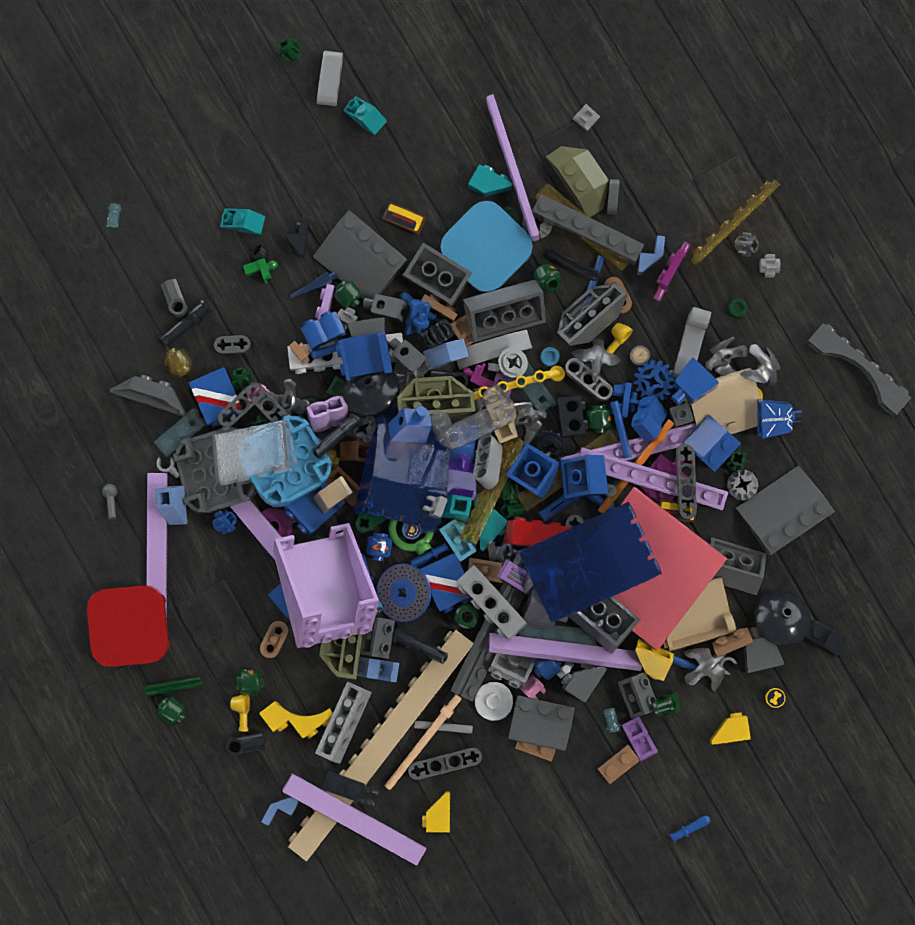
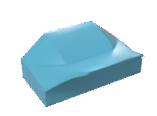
(452, 534)

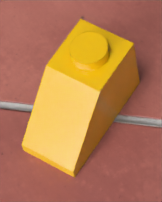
(654, 662)
(732, 729)
(438, 815)

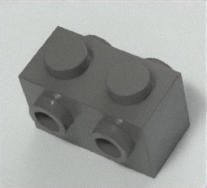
(378, 641)
(637, 694)

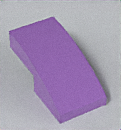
(639, 738)

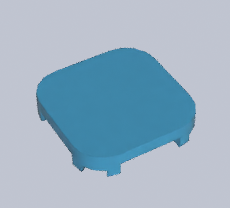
(487, 245)
(303, 478)

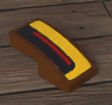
(404, 218)
(671, 507)

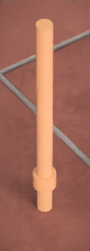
(446, 712)

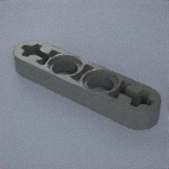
(686, 481)
(444, 760)

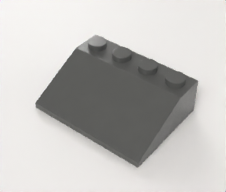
(360, 256)
(784, 510)

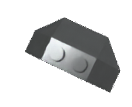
(584, 321)
(150, 393)

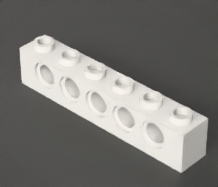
(320, 364)

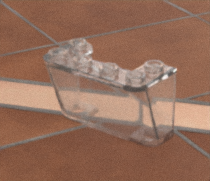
(498, 413)
(253, 452)

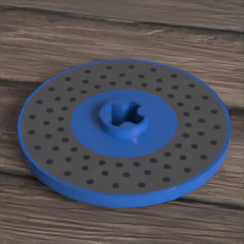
(417, 592)

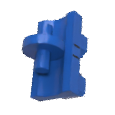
(417, 317)
(624, 392)

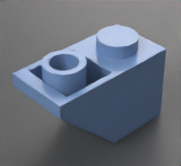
(171, 504)

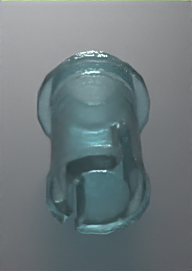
(113, 215)
(611, 720)

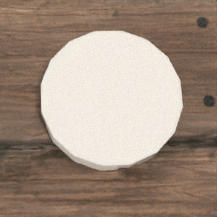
(493, 701)

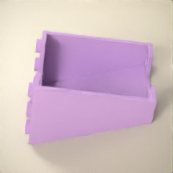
(326, 587)

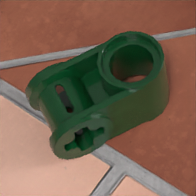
(373, 520)
(667, 705)

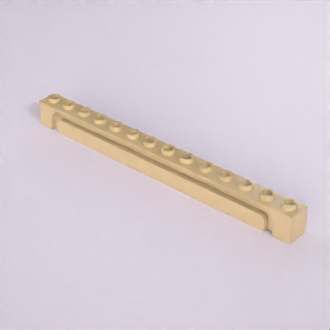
(385, 737)

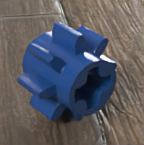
(224, 521)

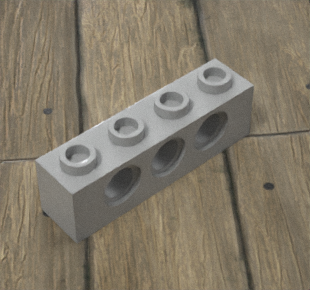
(474, 577)
(343, 722)

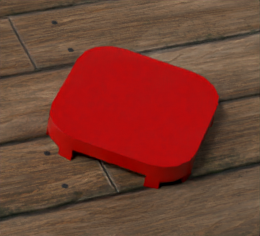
(128, 625)

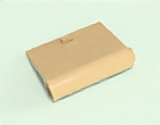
(730, 402)
(705, 619)

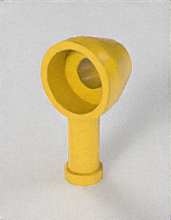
(621, 334)
(241, 705)

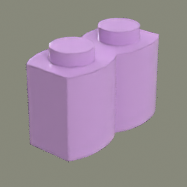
(327, 414)

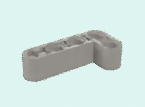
(692, 338)

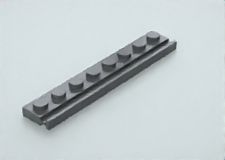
(479, 657)

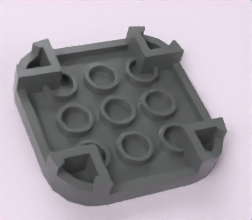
(197, 475)

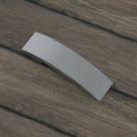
(493, 347)

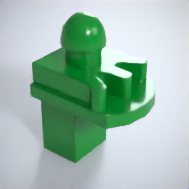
(260, 266)

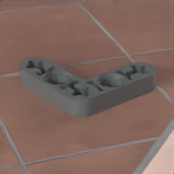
(257, 400)

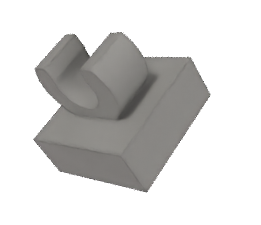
(586, 117)
(437, 507)

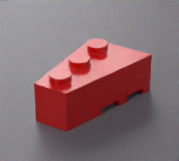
(527, 533)

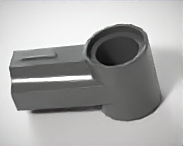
(174, 297)

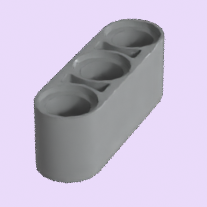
(330, 78)
(584, 371)
(488, 461)

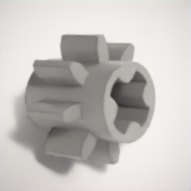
(769, 265)
(347, 316)

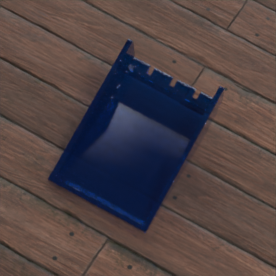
(402, 476)
(590, 562)

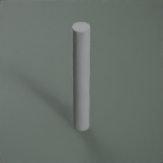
(445, 727)

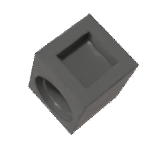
(680, 415)

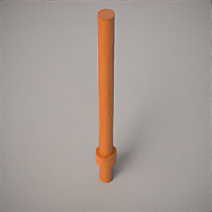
(640, 461)

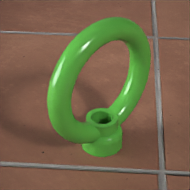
(420, 546)

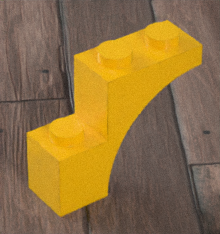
(277, 719)

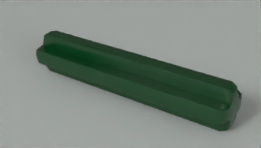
(173, 686)

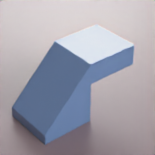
(647, 260)
(446, 353)
(377, 669)
(287, 805)

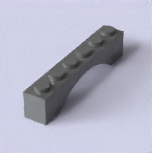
(600, 234)
(888, 394)

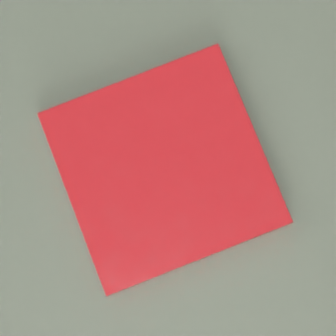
(685, 566)

